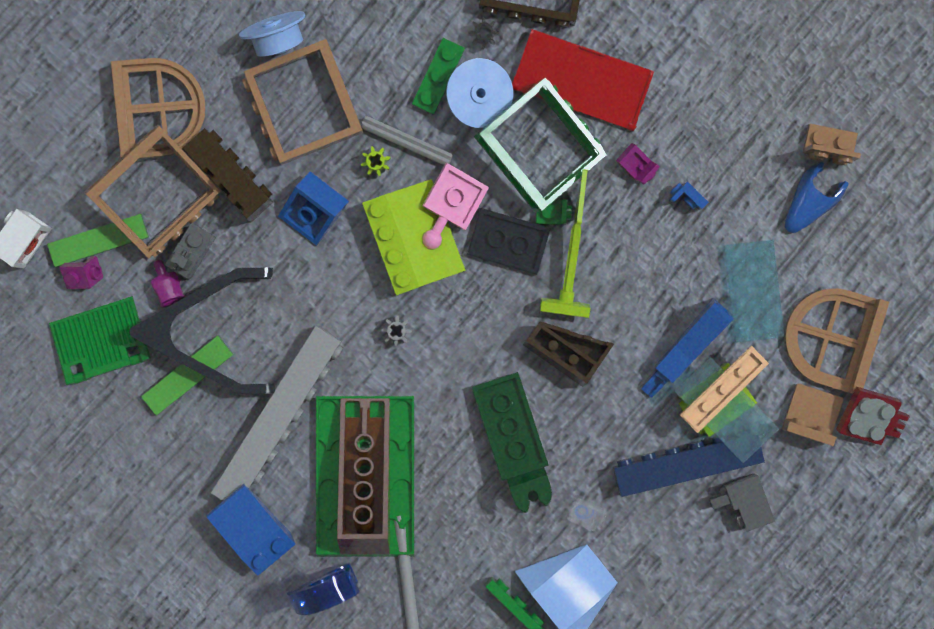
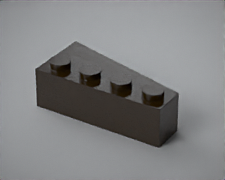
(228, 174)

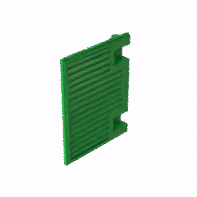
(98, 340)

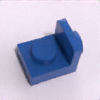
(692, 196)

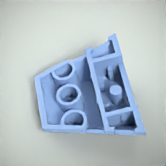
(569, 586)

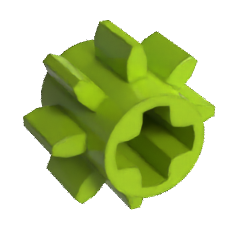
(377, 168)

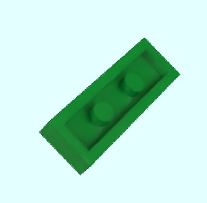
(437, 76)
(514, 604)

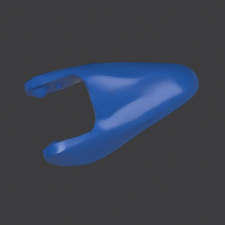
(809, 202)

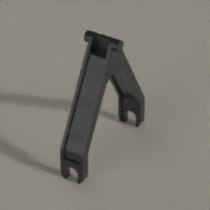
(157, 328)

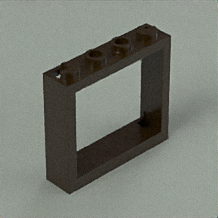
(537, 15)

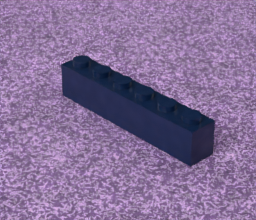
(678, 466)

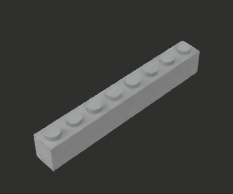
(279, 413)

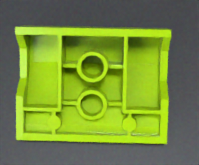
(399, 226)

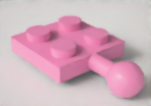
(453, 199)

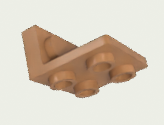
(830, 143)
(813, 414)

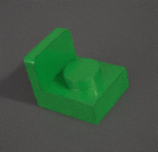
(555, 213)

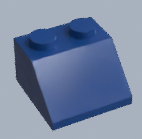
(313, 208)

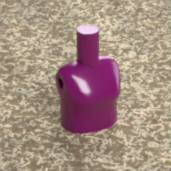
(166, 285)

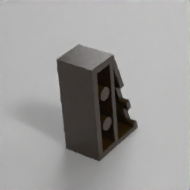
(568, 351)

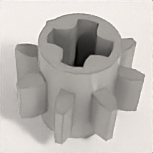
(389, 330)

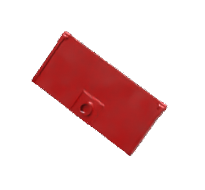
(585, 78)

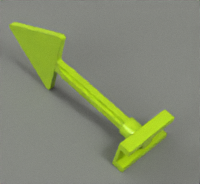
(565, 303)

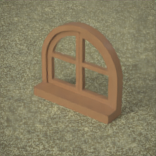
(125, 109)
(863, 347)

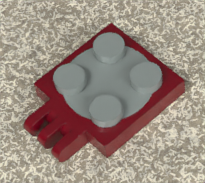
(872, 416)

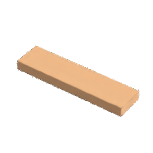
(724, 389)

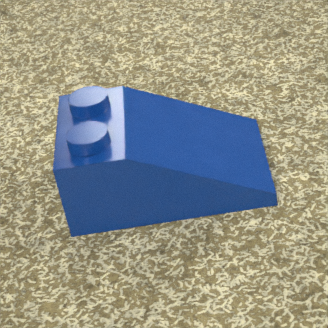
(251, 529)

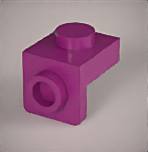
(637, 164)
(81, 274)

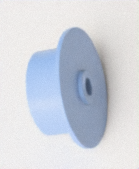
(275, 33)
(478, 92)

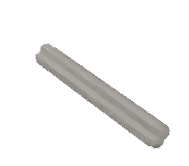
(406, 140)

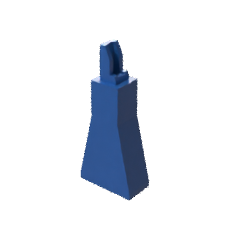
(689, 346)

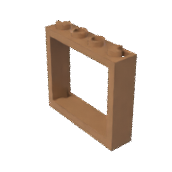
(260, 108)
(173, 230)

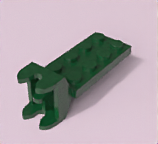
(514, 439)

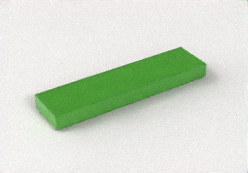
(95, 241)
(185, 378)

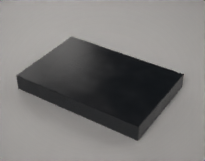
(508, 241)

